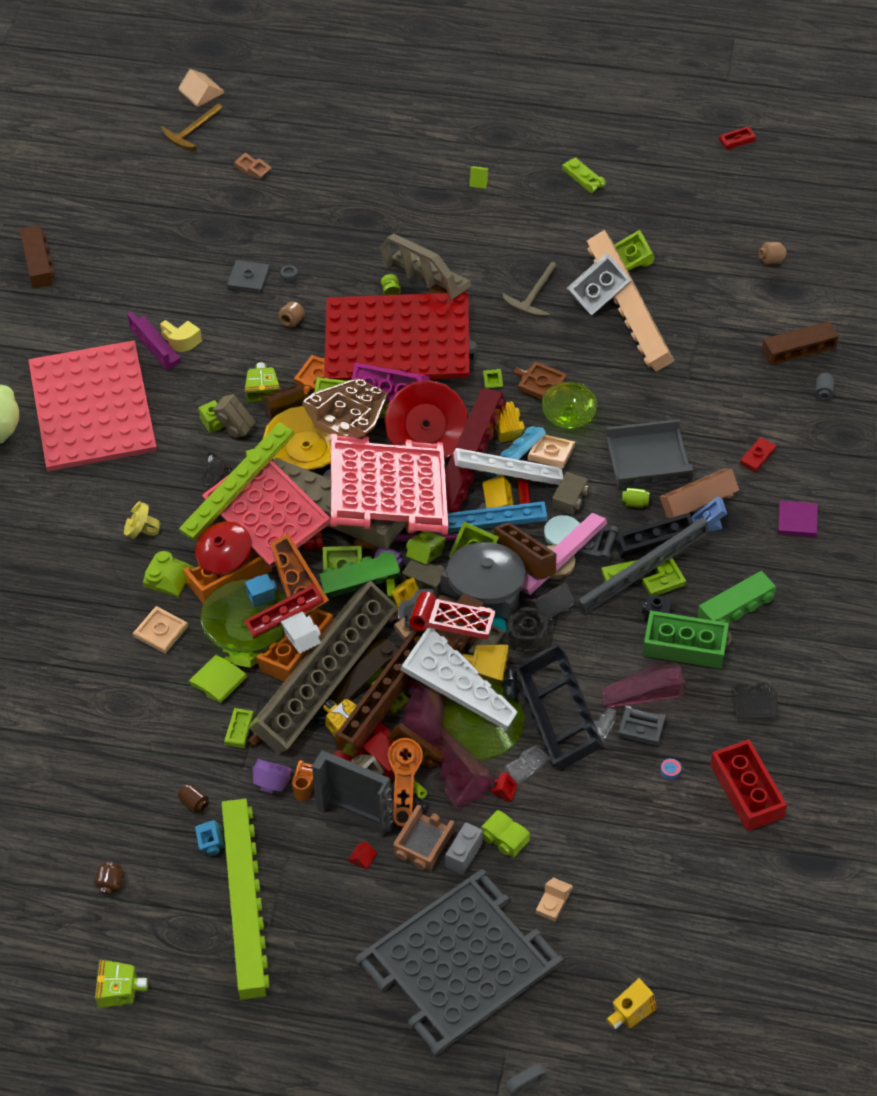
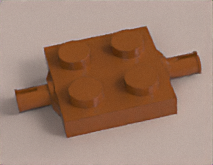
(539, 379)

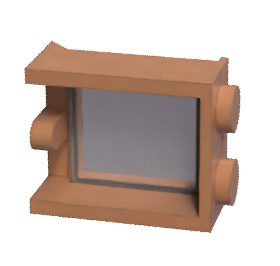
(422, 839)

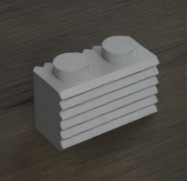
(464, 848)

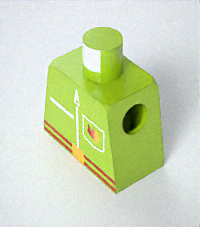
(260, 383)
(117, 984)

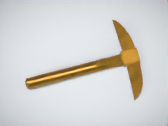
(177, 139)

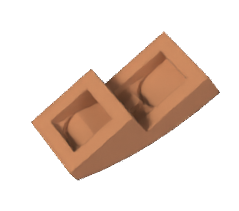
(252, 167)

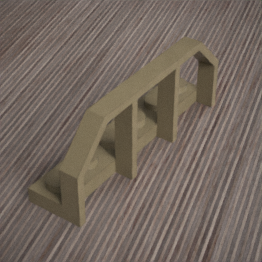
(433, 272)

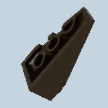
(364, 670)

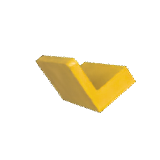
(497, 492)

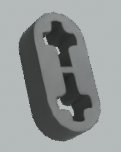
(526, 1079)

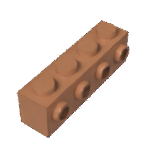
(699, 493)

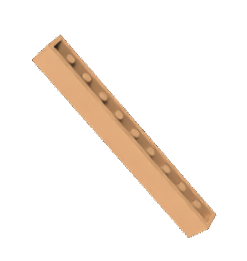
(634, 309)

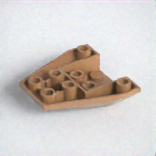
(346, 408)

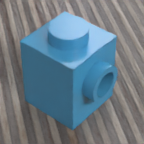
(261, 590)

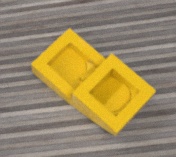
(404, 591)

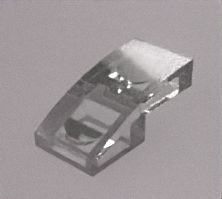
(528, 763)

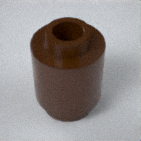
(193, 798)

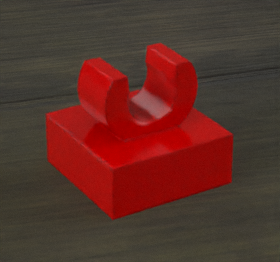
(505, 787)

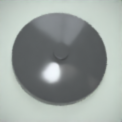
(486, 572)

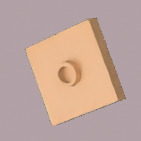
(551, 451)
(160, 629)

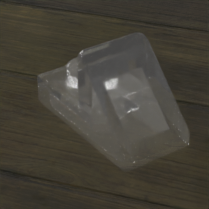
(605, 723)

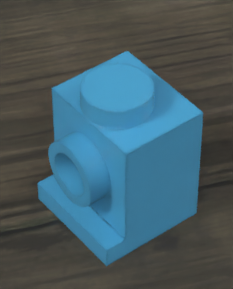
(206, 833)

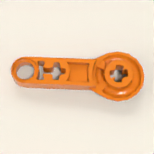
(404, 773)

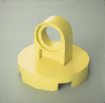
(140, 521)

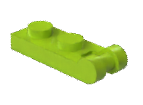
(583, 175)

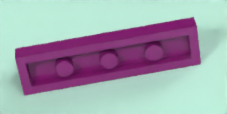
(153, 341)

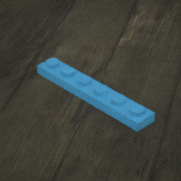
(497, 516)

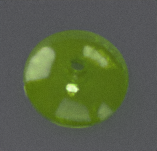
(569, 404)

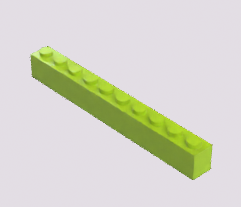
(243, 899)

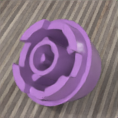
(270, 776)

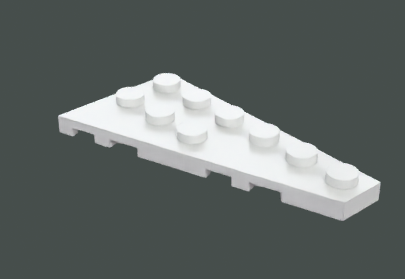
(453, 676)

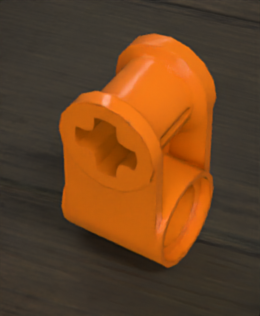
(303, 778)

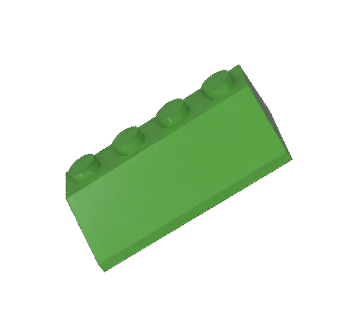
(353, 576)
(685, 639)

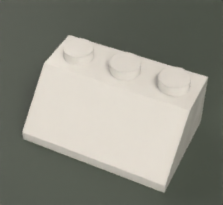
(598, 283)

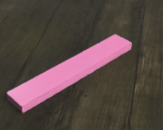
(568, 548)

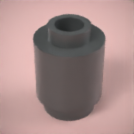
(824, 386)

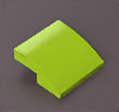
(218, 678)

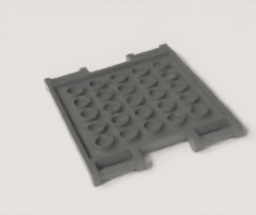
(459, 960)

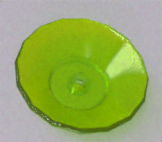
(225, 615)
(478, 734)

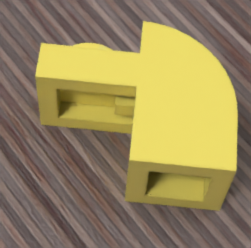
(183, 338)

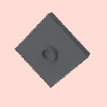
(248, 276)

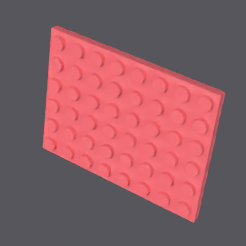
(91, 406)

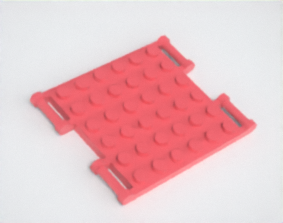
(388, 484)

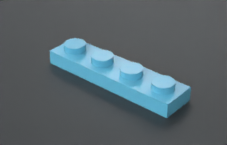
(521, 445)

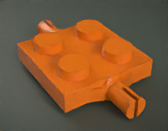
(308, 374)

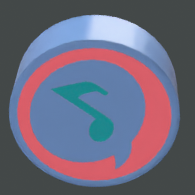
(670, 769)

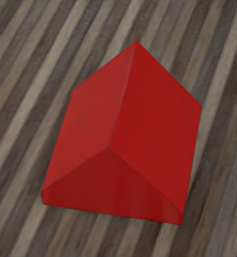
(363, 855)

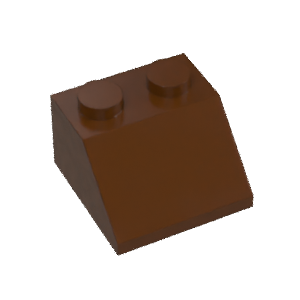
(282, 400)

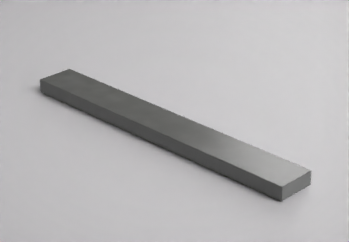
(643, 566)

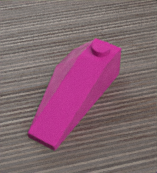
(386, 379)

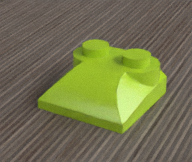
(635, 251)
(340, 555)
(166, 574)

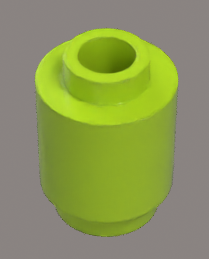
(635, 498)

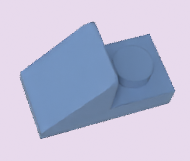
(712, 514)

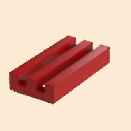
(738, 138)

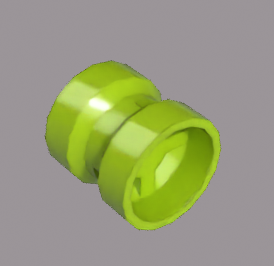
(390, 285)

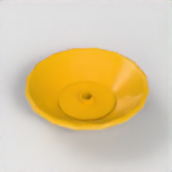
(309, 446)

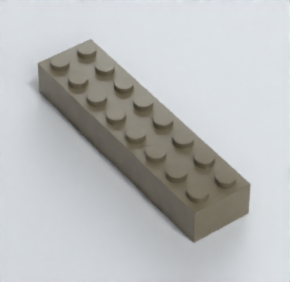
(318, 488)

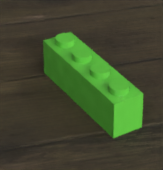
(738, 599)

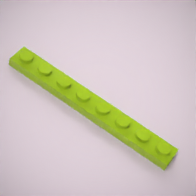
(236, 481)

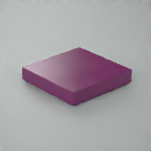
(797, 518)

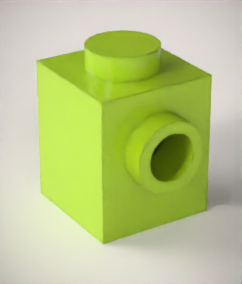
(209, 418)

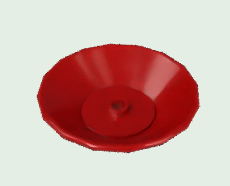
(430, 403)

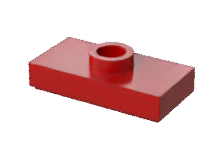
(758, 454)

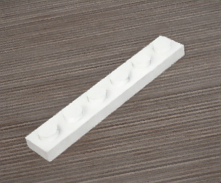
(508, 466)

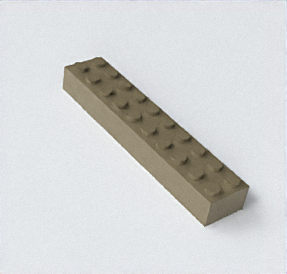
(323, 667)

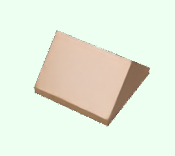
(199, 88)

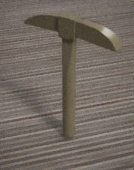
(525, 306)

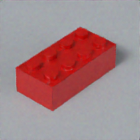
(748, 785)

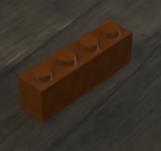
(36, 256)
(800, 343)
(535, 556)

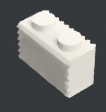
(301, 632)

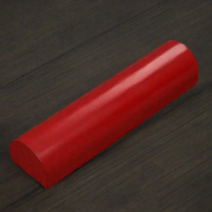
(272, 616)

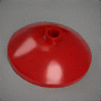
(229, 553)

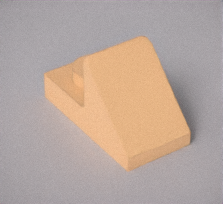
(553, 899)

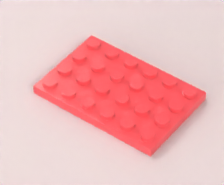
(272, 508)

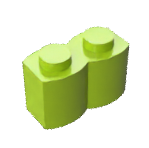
(505, 834)

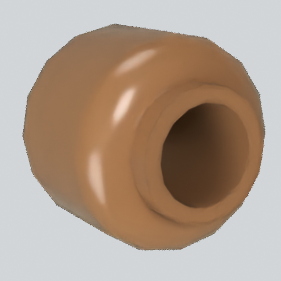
(772, 253)
(291, 314)

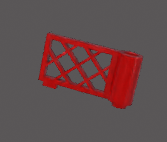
(427, 611)

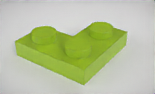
(666, 579)

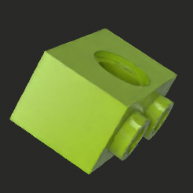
(425, 547)

